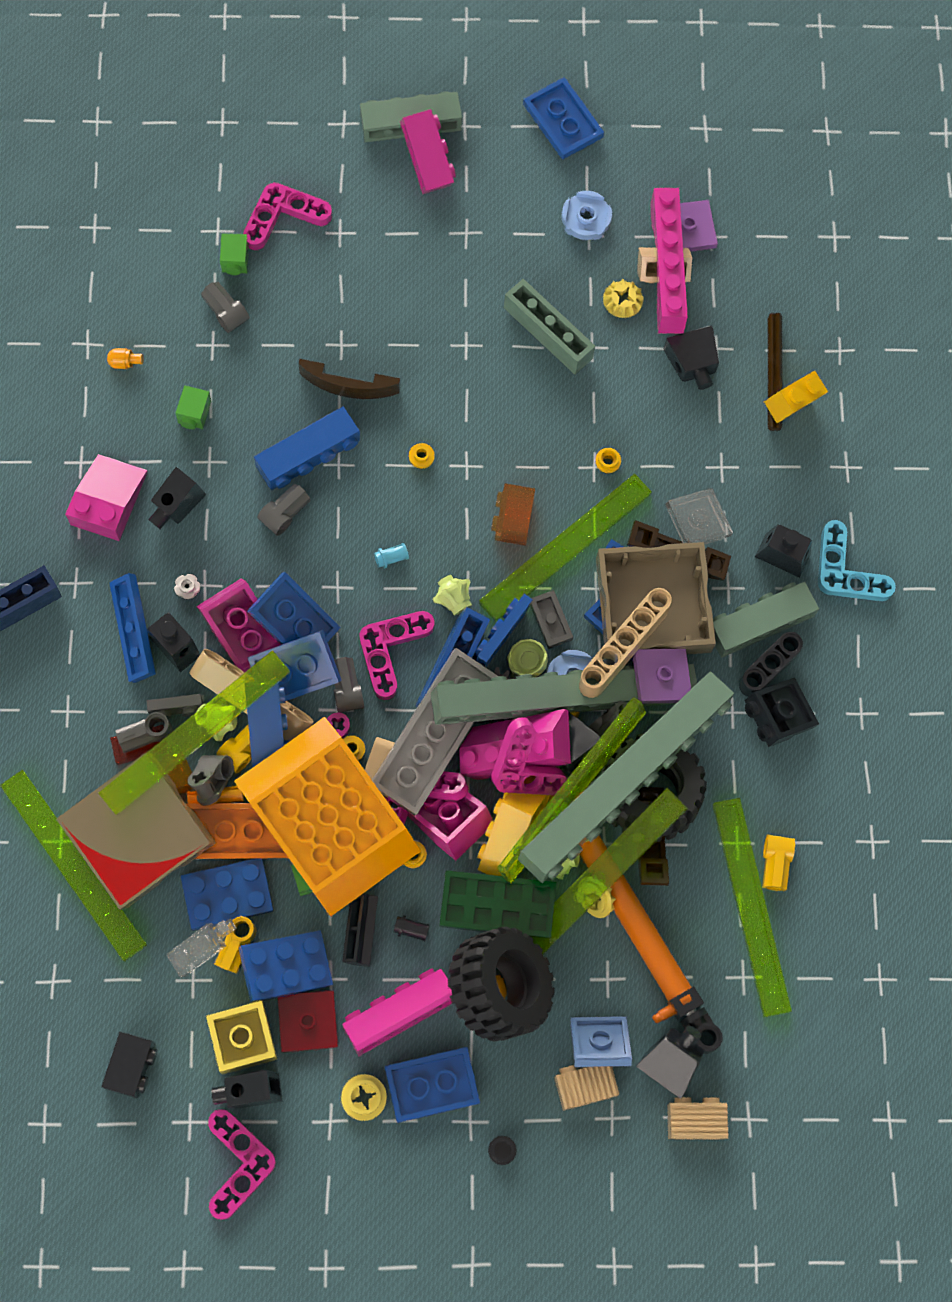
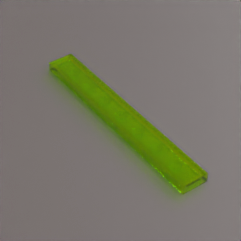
(566, 546)
(194, 732)
(576, 783)
(612, 865)
(73, 866)
(751, 908)

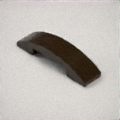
(382, 385)
(649, 537)
(653, 863)

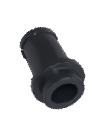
(411, 928)

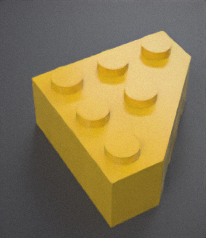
(513, 817)

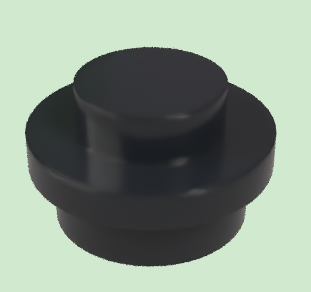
(502, 1150)

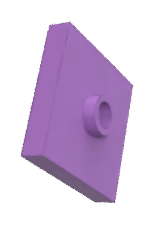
(697, 226)
(661, 675)

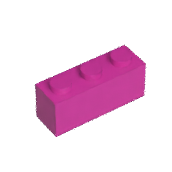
(427, 151)

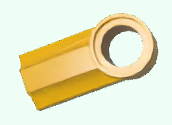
(238, 749)
(778, 855)
(229, 957)

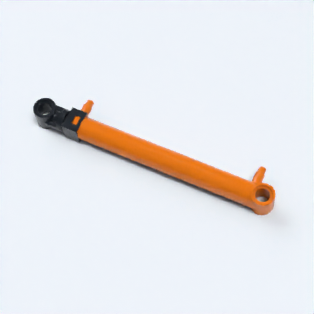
(680, 995)

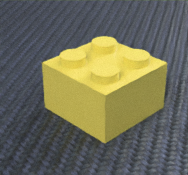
(241, 1037)

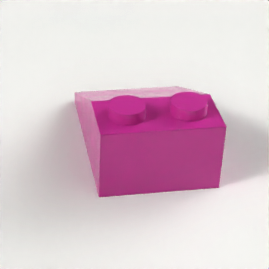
(106, 497)
(234, 626)
(453, 824)

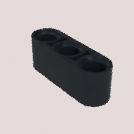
(777, 654)

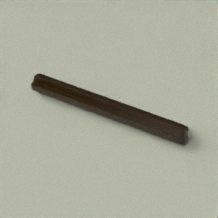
(774, 363)

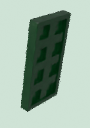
(492, 902)

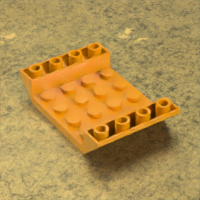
(328, 816)

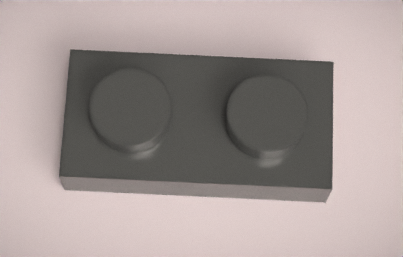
(551, 619)
(170, 706)

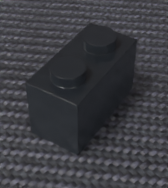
(129, 1065)

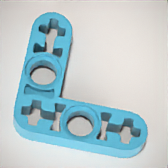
(838, 571)

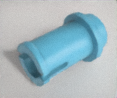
(391, 555)

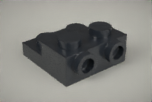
(780, 712)

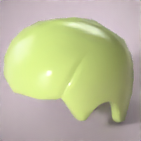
(527, 658)

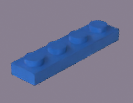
(132, 628)

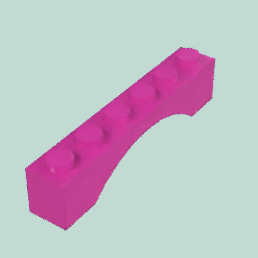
(670, 260)

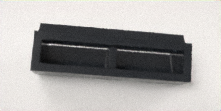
(360, 930)

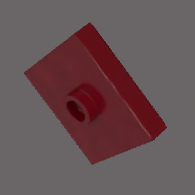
(307, 1021)

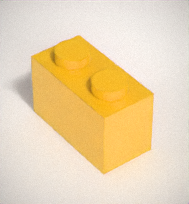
(795, 396)

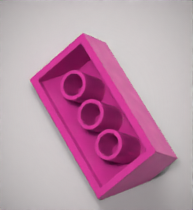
(484, 742)
(398, 1012)

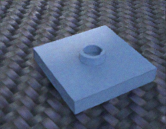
(600, 1041)

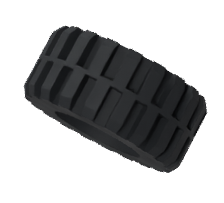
(688, 783)
(476, 987)

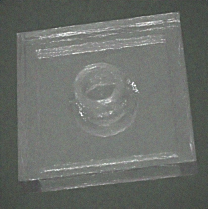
(699, 517)

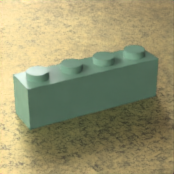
(382, 118)
(549, 326)
(764, 618)

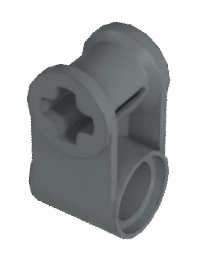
(211, 777)

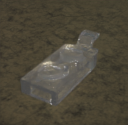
(200, 947)

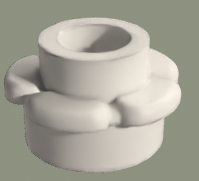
(187, 593)

